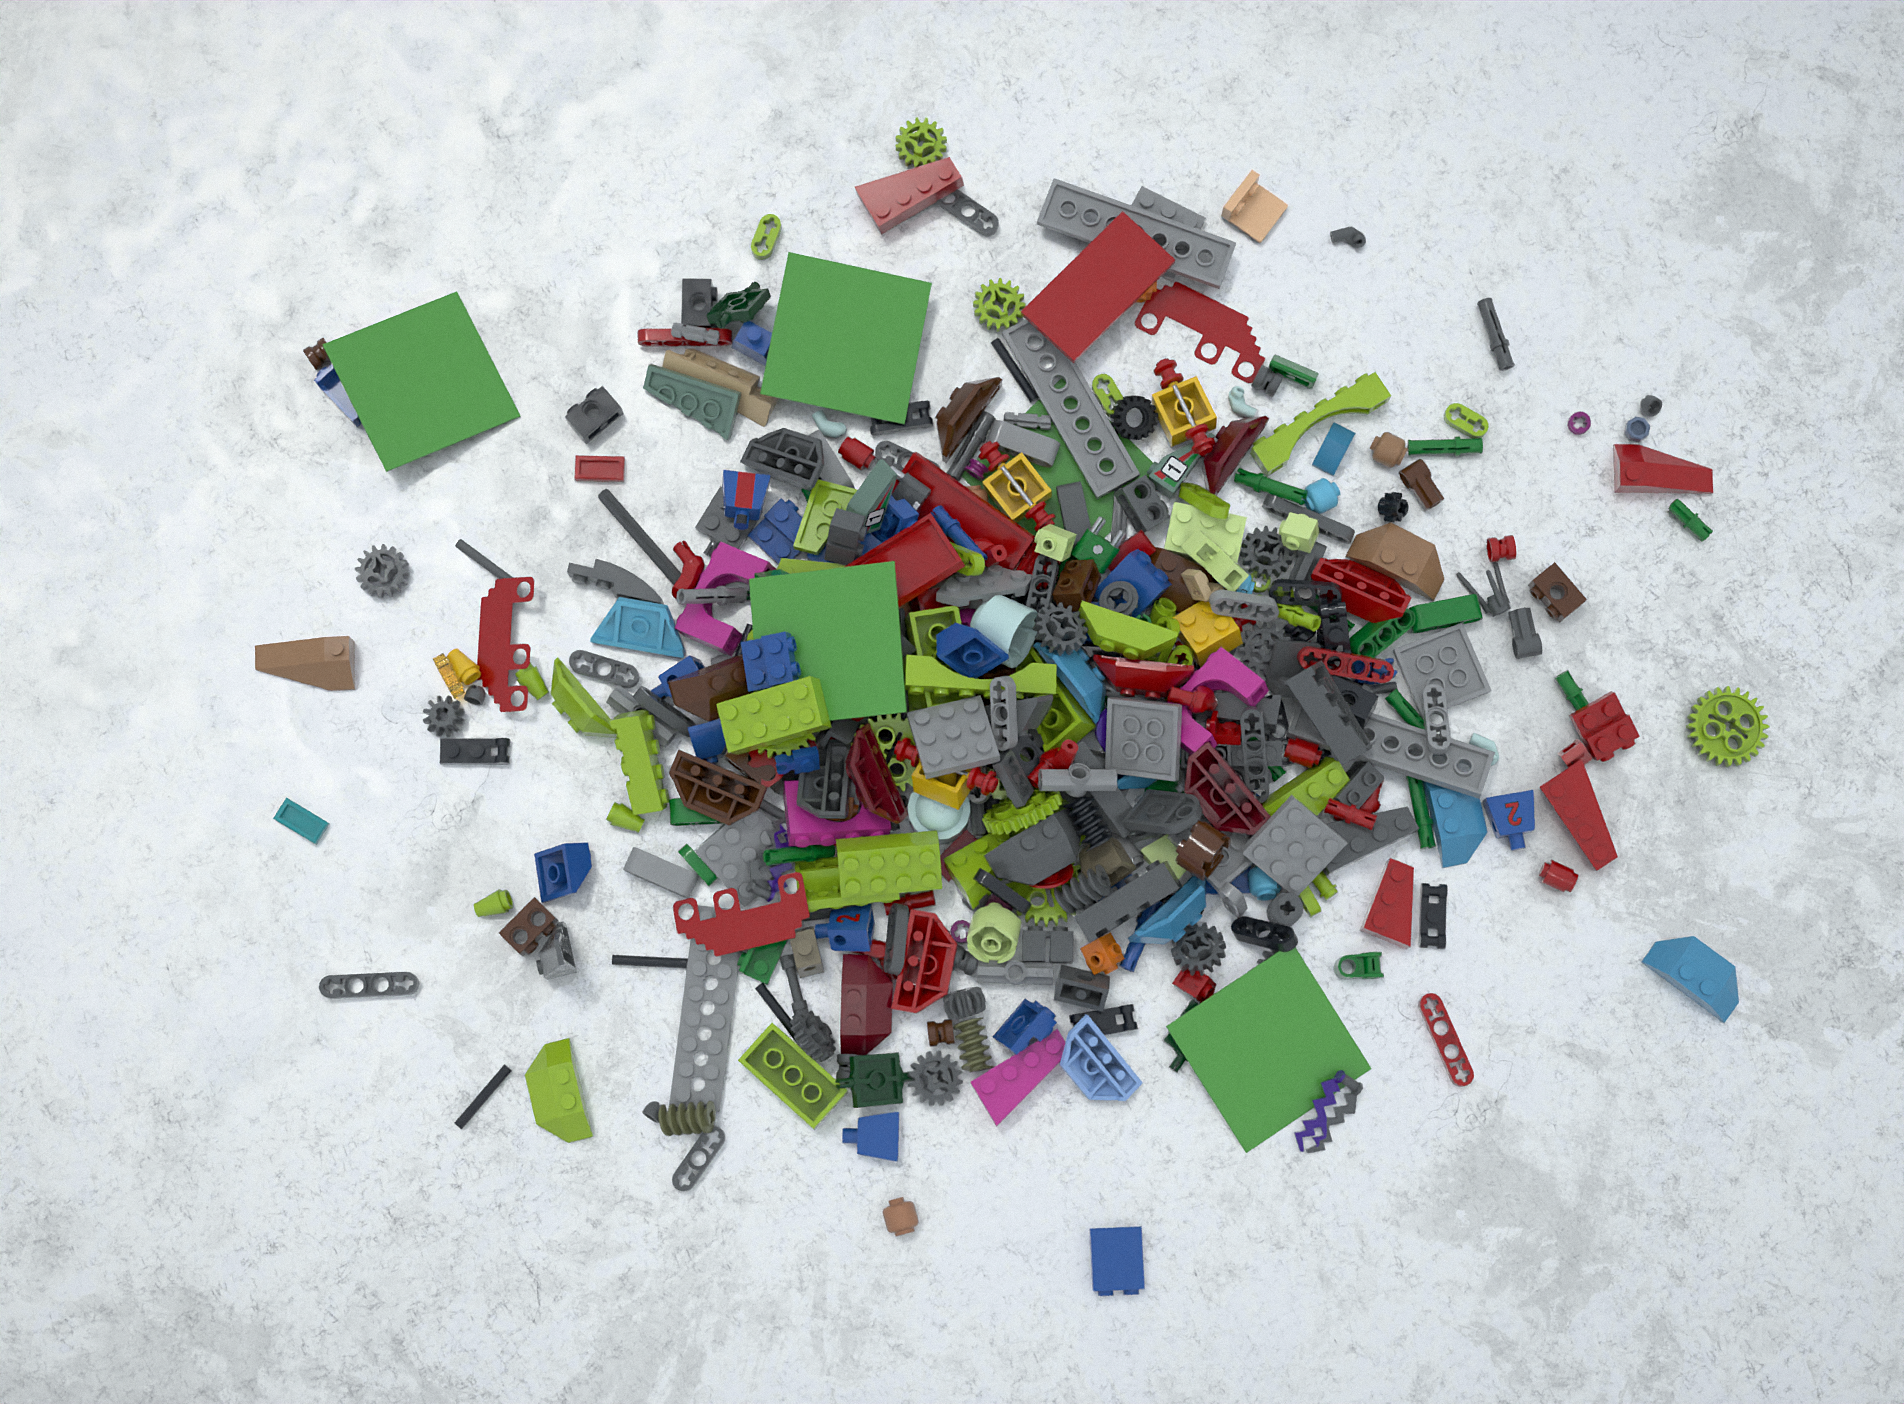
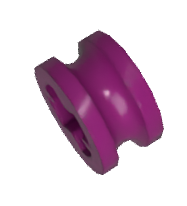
(1577, 415)
(976, 469)
(954, 928)

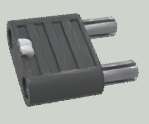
(910, 489)

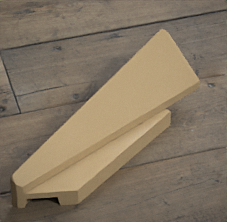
(710, 369)

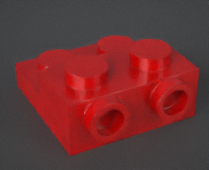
(1604, 727)

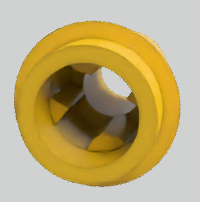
(464, 667)

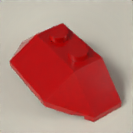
(1363, 589)
(1142, 676)
(927, 963)

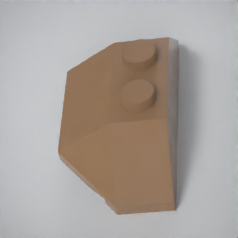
(1400, 556)

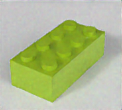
(922, 632)
(773, 715)
(889, 864)
(792, 1075)

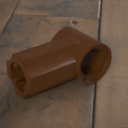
(1418, 478)

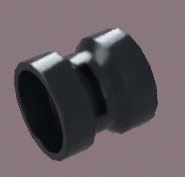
(1299, 633)

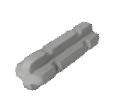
(695, 333)
(1028, 420)

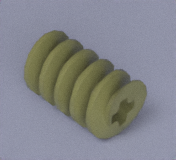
(972, 1045)
(688, 1120)

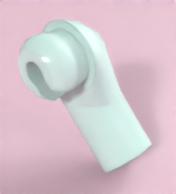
(1238, 404)
(828, 428)
(1482, 742)

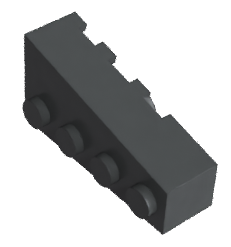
(1329, 712)
(1361, 841)

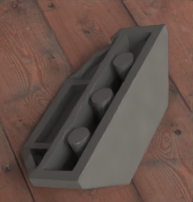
(786, 457)
(1029, 713)
(828, 789)
(1037, 850)

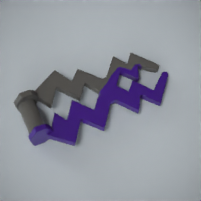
(775, 871)
(1324, 1122)

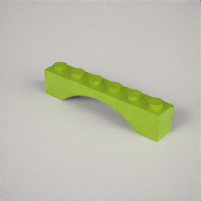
(1361, 398)
(927, 674)

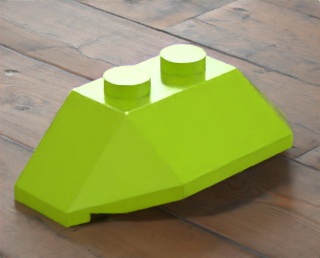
(1124, 633)
(578, 704)
(558, 1093)

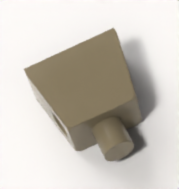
(1111, 857)
(806, 952)

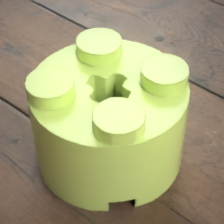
(993, 933)

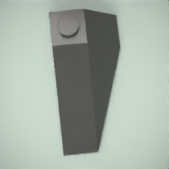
(556, 954)

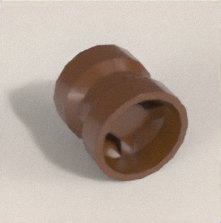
(317, 354)
(946, 1030)

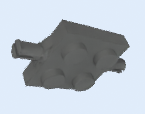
(721, 528)

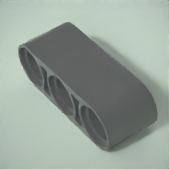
(1073, 509)

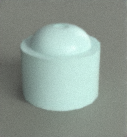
(1007, 626)
(932, 815)

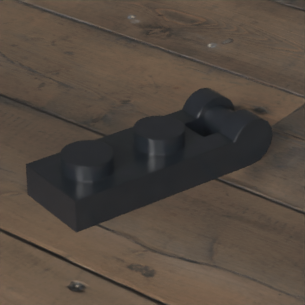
(473, 751)

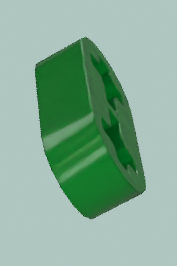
(698, 864)

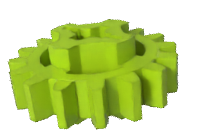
(912, 141)
(1007, 300)

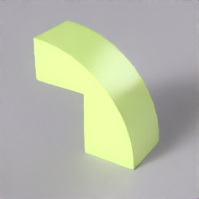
(1215, 560)

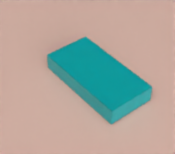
(301, 821)

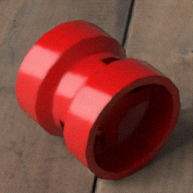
(1501, 548)

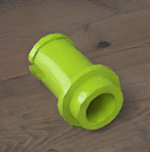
(1324, 886)

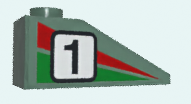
(1173, 469)
(874, 495)

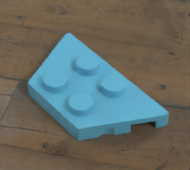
(640, 627)

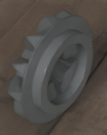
(1115, 591)

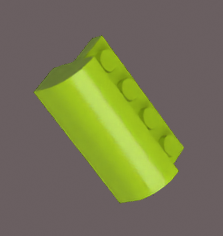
(823, 886)

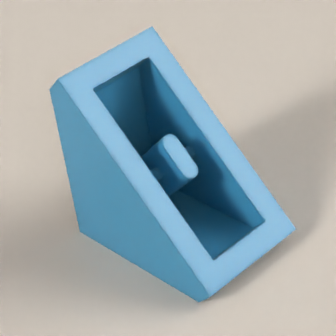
(1333, 449)

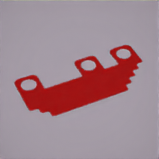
(1212, 319)
(494, 646)
(741, 930)

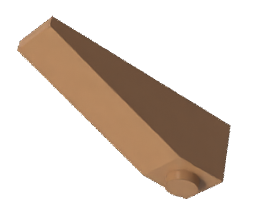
(313, 661)

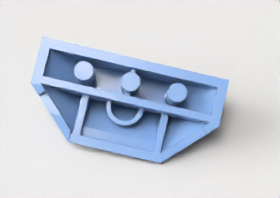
(1096, 1064)

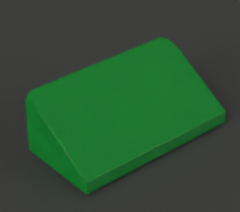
(1293, 371)

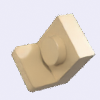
(1199, 585)

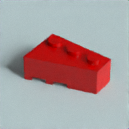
(1391, 905)

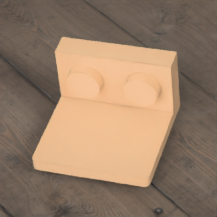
(1253, 208)

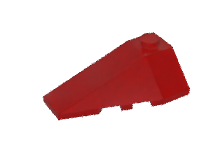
(1651, 471)

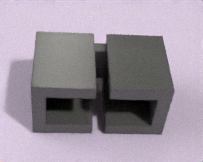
(845, 537)
(1060, 945)

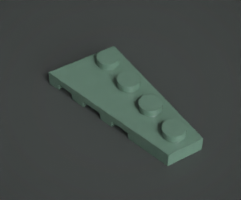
(704, 401)

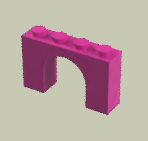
(725, 567)
(1219, 673)
(808, 829)

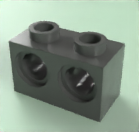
(1137, 508)

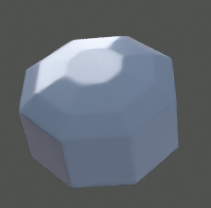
(1637, 429)

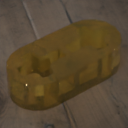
(448, 675)

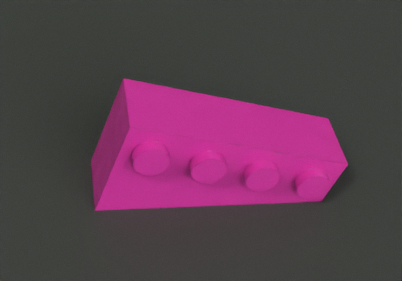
(1016, 1077)

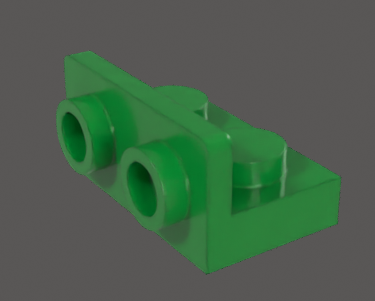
(761, 961)

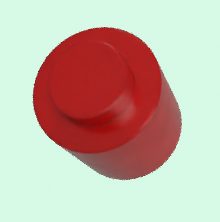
(857, 453)
(1302, 752)
(1558, 876)

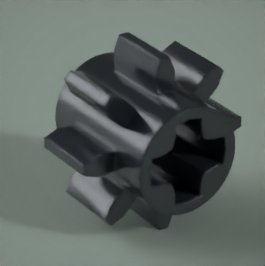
(1393, 507)

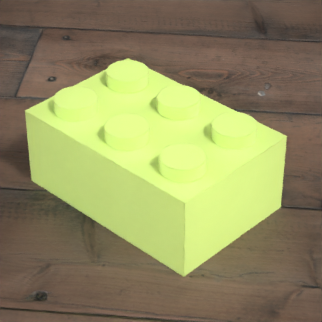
(1187, 518)

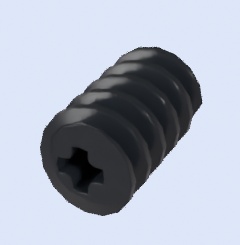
(1089, 822)

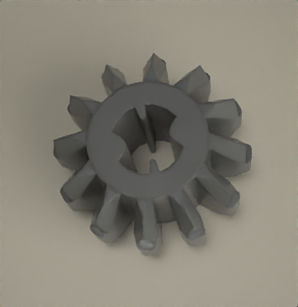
(434, 716)
(964, 1003)

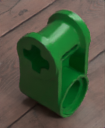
(1363, 966)

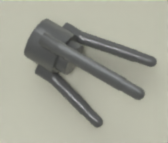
(1499, 601)

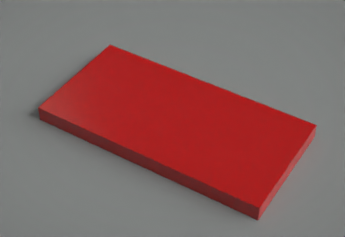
(1097, 287)
(975, 514)
(920, 556)

